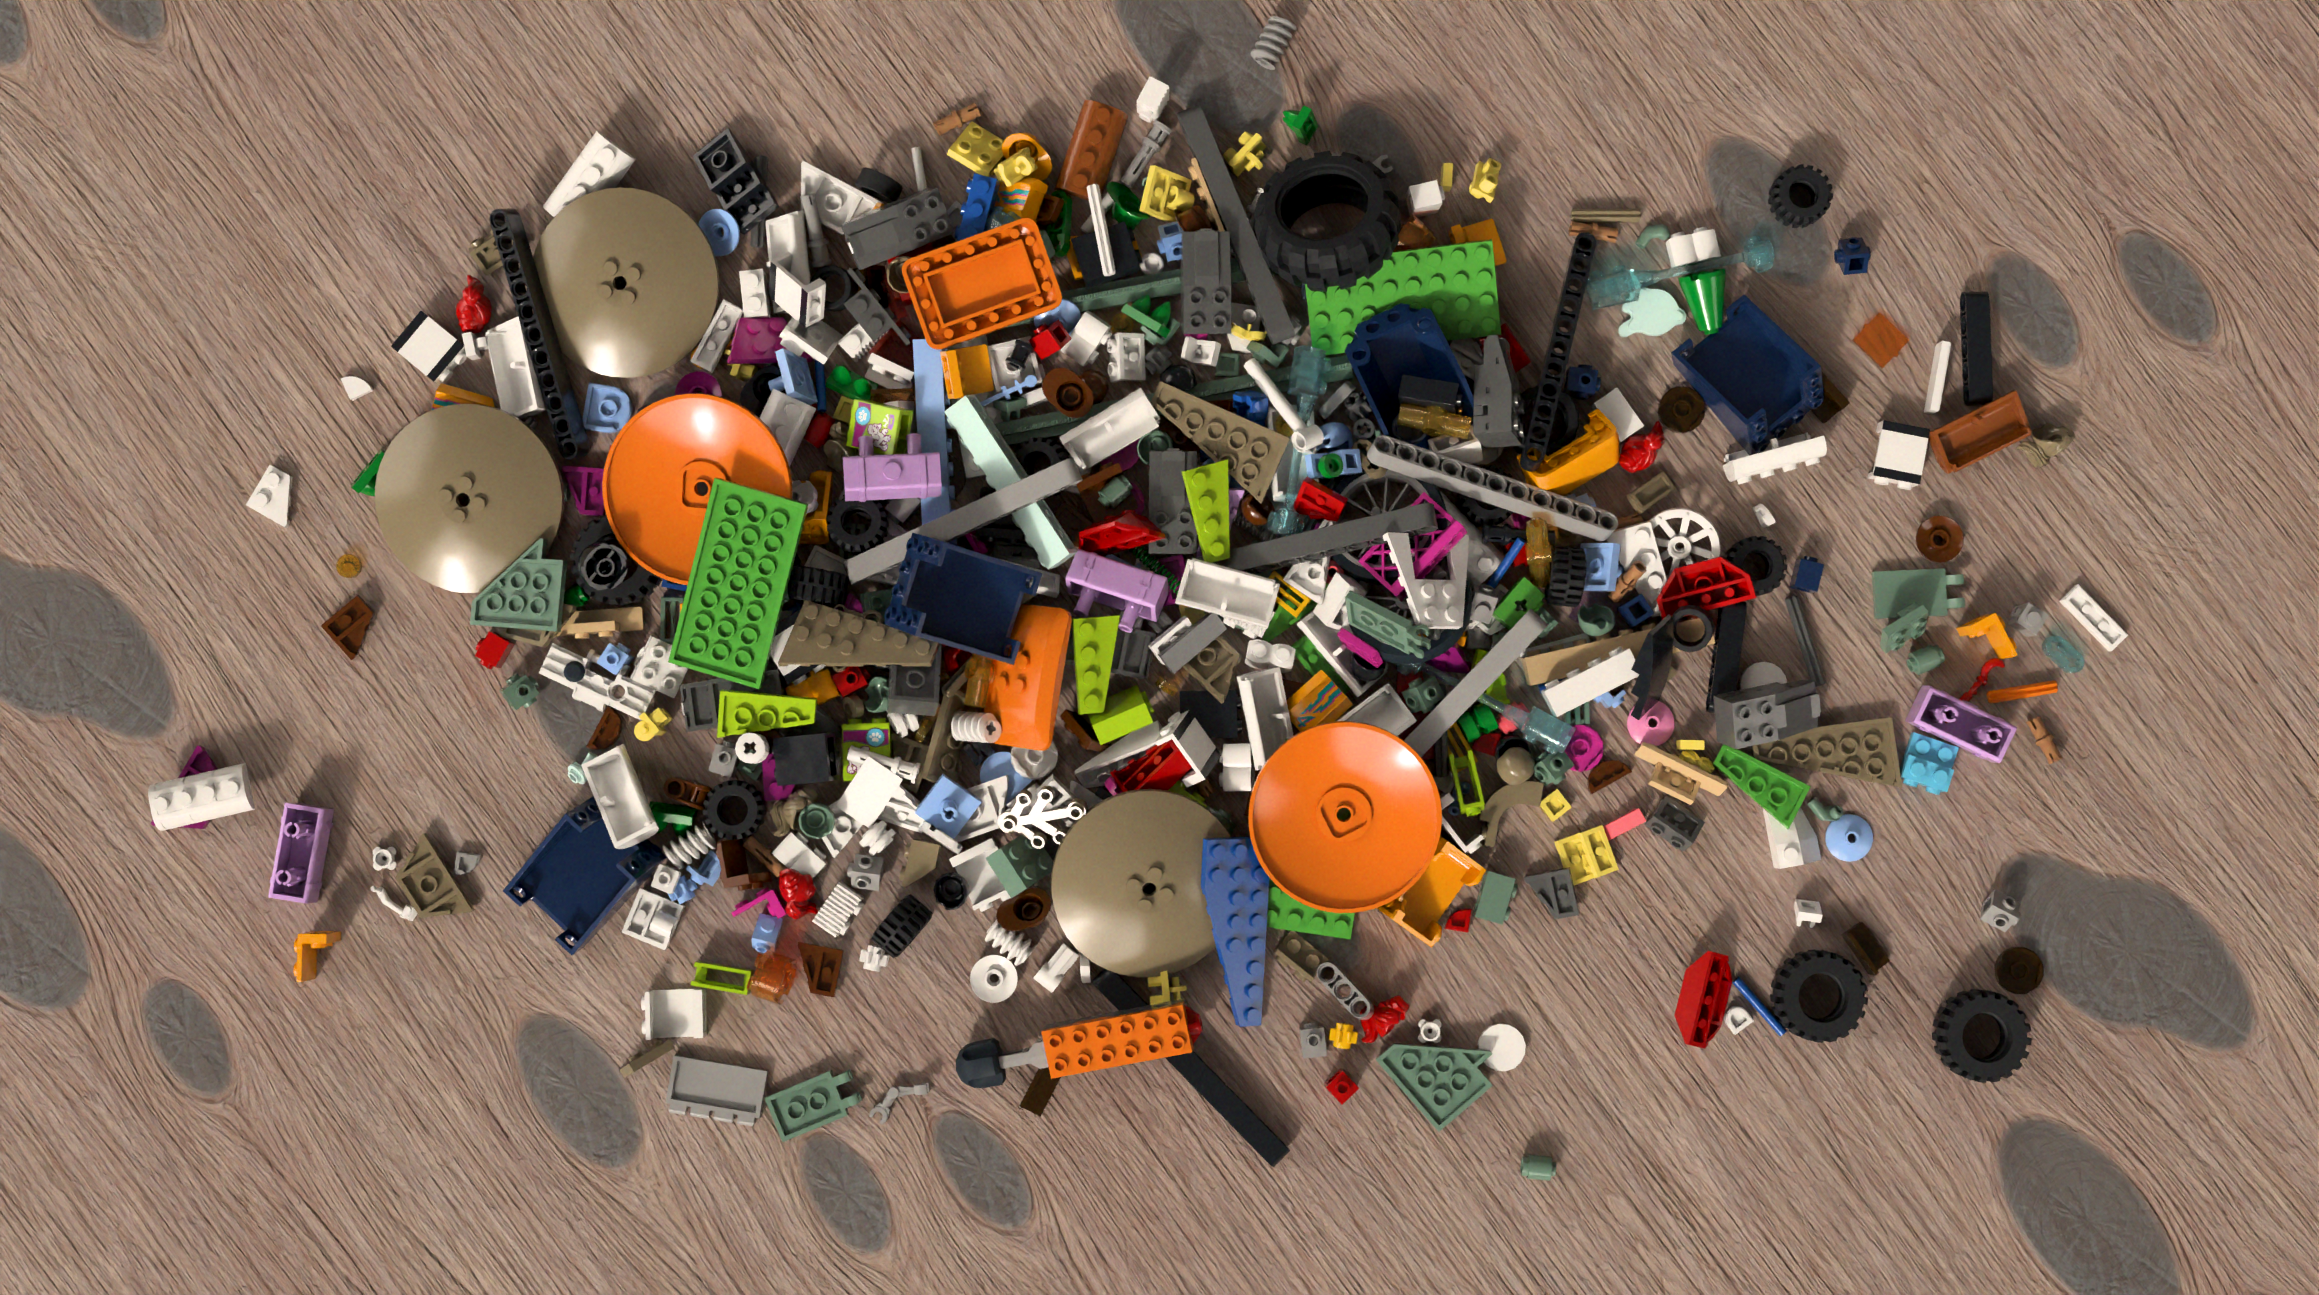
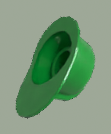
(1125, 205)

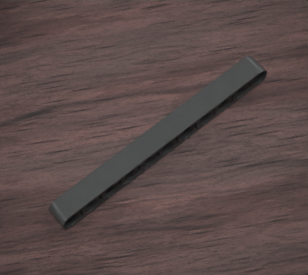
(1235, 220)
(1331, 540)

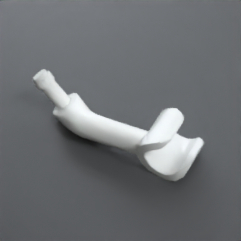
(406, 913)

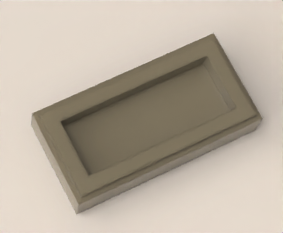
(1650, 492)

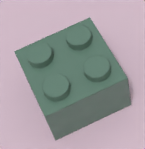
(1020, 864)

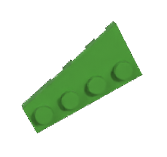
(1767, 786)

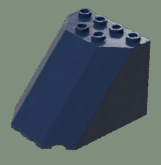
(1400, 344)

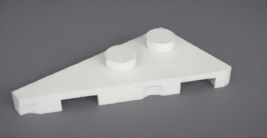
(1312, 575)

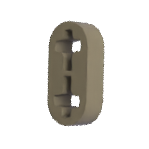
(1365, 463)

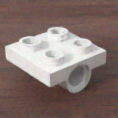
(654, 669)
(653, 919)

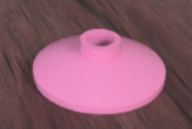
(1642, 732)

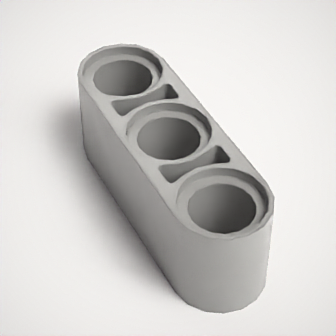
(1337, 982)

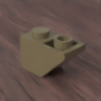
(922, 859)

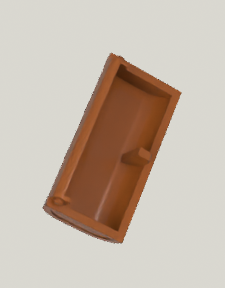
(1091, 149)
(1980, 433)

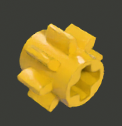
(1343, 1035)

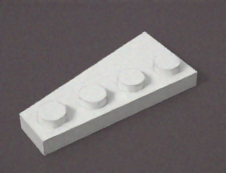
(1639, 544)

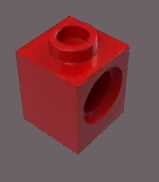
(1341, 1086)

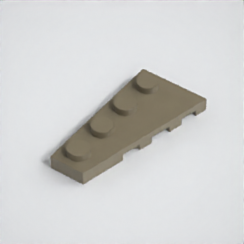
(944, 750)

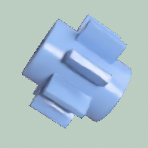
(683, 890)

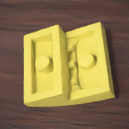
(1587, 854)

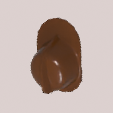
(1192, 219)
(1067, 392)
(1024, 910)

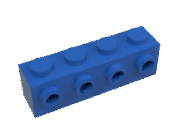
(980, 203)

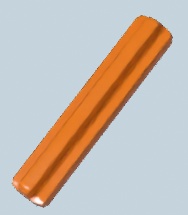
(2022, 691)

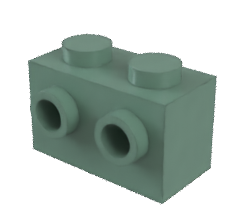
(1495, 897)

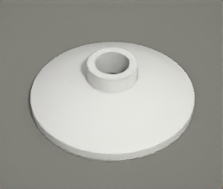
(984, 987)

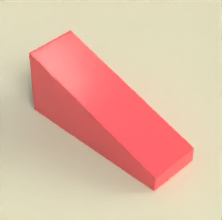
(1624, 823)

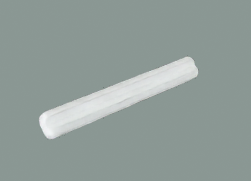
(1101, 230)

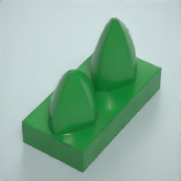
(1302, 123)
(1156, 321)
(850, 383)
(366, 480)
(680, 817)

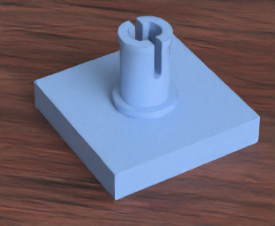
(794, 377)
(1602, 566)
(948, 806)

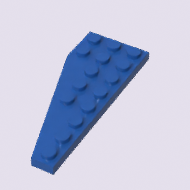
(1238, 909)

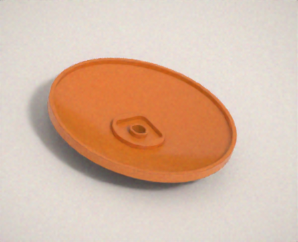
(663, 458)
(1354, 860)

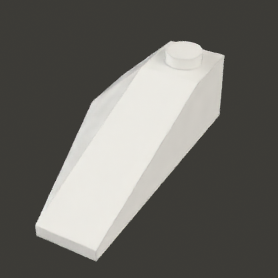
(1116, 757)
(1792, 845)

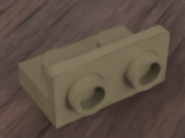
(486, 253)
(1300, 955)

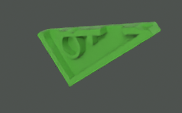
(1283, 619)

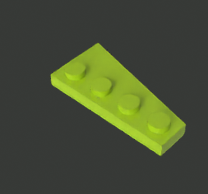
(1209, 503)
(1093, 656)
(752, 711)

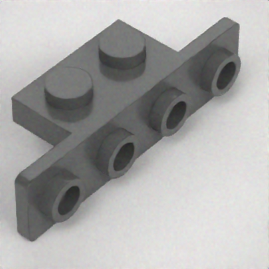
(870, 314)

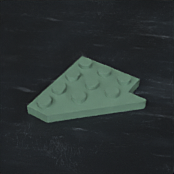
(525, 594)
(1437, 1078)

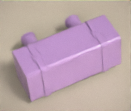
(892, 475)
(1116, 586)
(1966, 726)
(301, 852)

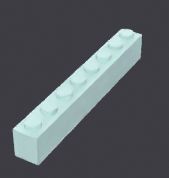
(1003, 469)

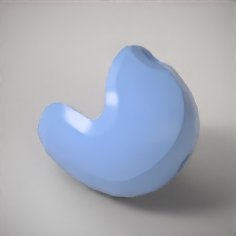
(1336, 437)

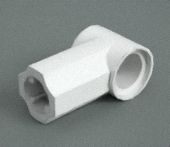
(1053, 971)

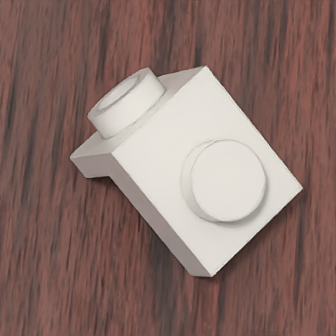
(1200, 351)
(666, 878)

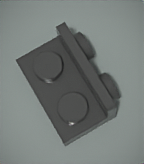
(1675, 824)

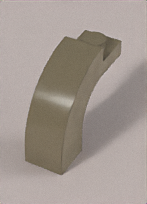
(1503, 798)

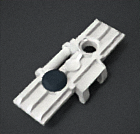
(593, 688)

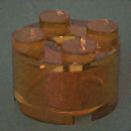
(1414, 235)
(772, 977)

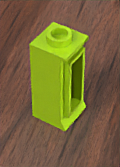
(1474, 808)
(701, 975)

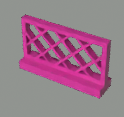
(1427, 560)

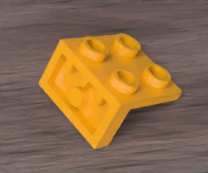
(1479, 231)
(967, 371)
(1993, 627)
(306, 949)

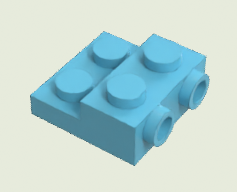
(1928, 763)

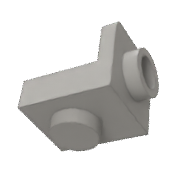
(1483, 603)

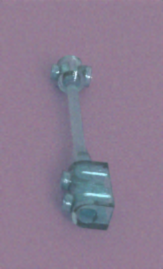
(1625, 285)
(1307, 385)
(1535, 725)

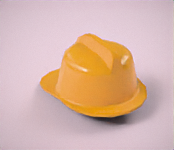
(1018, 141)

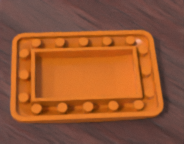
(982, 283)
(1028, 693)

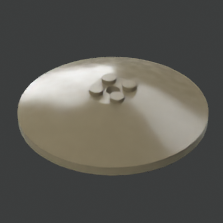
(667, 274)
(493, 460)
(1107, 862)

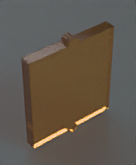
(1880, 340)
(891, 395)

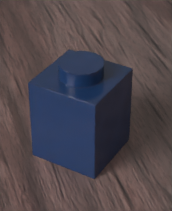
(1806, 574)
(1635, 610)

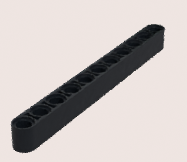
(540, 321)
(1555, 360)
(1203, 1078)

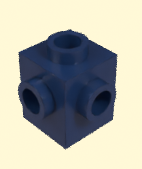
(1852, 255)
(1574, 385)

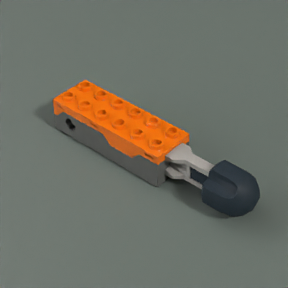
(1088, 1044)

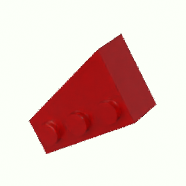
(1156, 770)

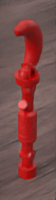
(1982, 679)

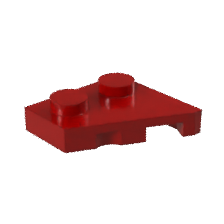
(1319, 501)

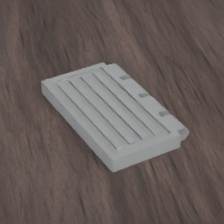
(717, 1088)

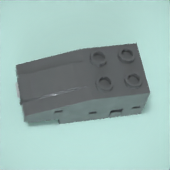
(897, 227)
(1205, 282)
(1497, 397)
(1170, 503)
(1130, 653)
(914, 688)
(702, 698)
(1766, 713)

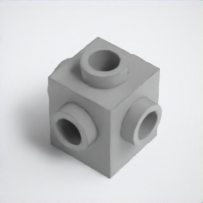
(866, 872)
(2000, 911)

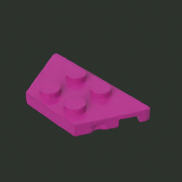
(758, 340)

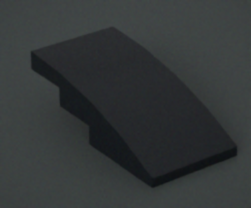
(735, 180)
(1653, 666)

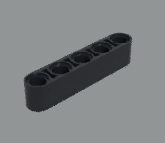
(1976, 348)
(1726, 651)

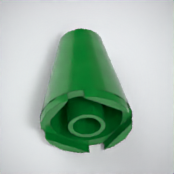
(1705, 298)

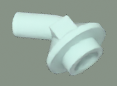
(576, 771)

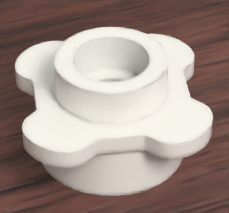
(378, 860)
(1434, 1035)

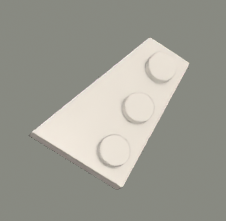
(843, 830)

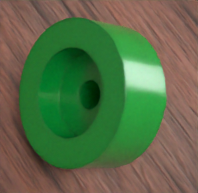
(1330, 465)

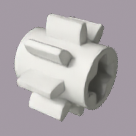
(874, 958)

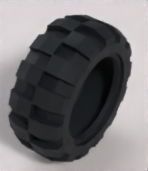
(1321, 182)

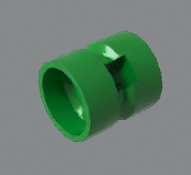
(1477, 721)

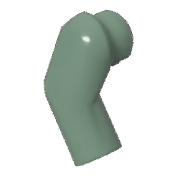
(1654, 231)
(1825, 813)

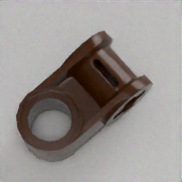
(688, 792)

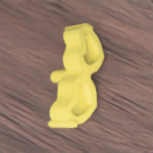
(1248, 334)
(1693, 758)

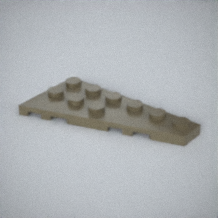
(1249, 447)
(844, 639)
(1848, 750)

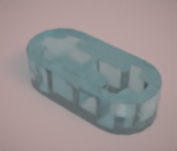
(2059, 658)

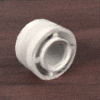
(903, 722)
(877, 838)

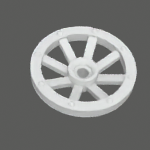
(1684, 553)

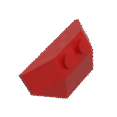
(1119, 533)
(1707, 585)
(1703, 998)

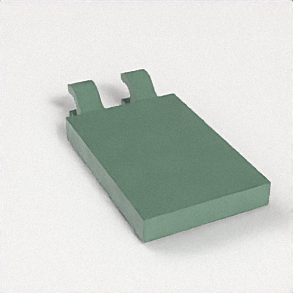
(1925, 587)
(1386, 625)
(810, 1104)

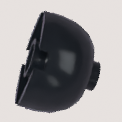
(602, 565)

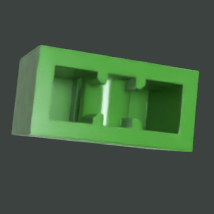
(1522, 591)

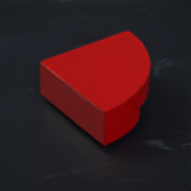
(1486, 743)
(1459, 920)

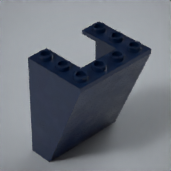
(1752, 376)
(959, 597)
(582, 875)

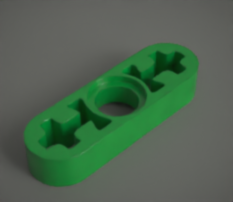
(1064, 232)

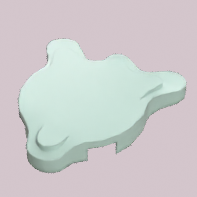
(1652, 314)

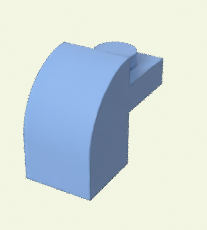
(1349, 457)

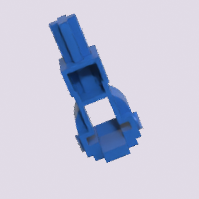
(1251, 406)

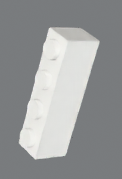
(1591, 682)

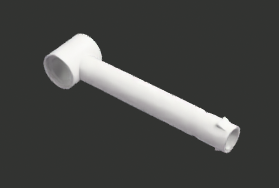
(1304, 436)

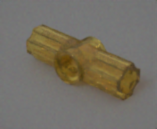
(1434, 421)
(1538, 552)
(980, 673)

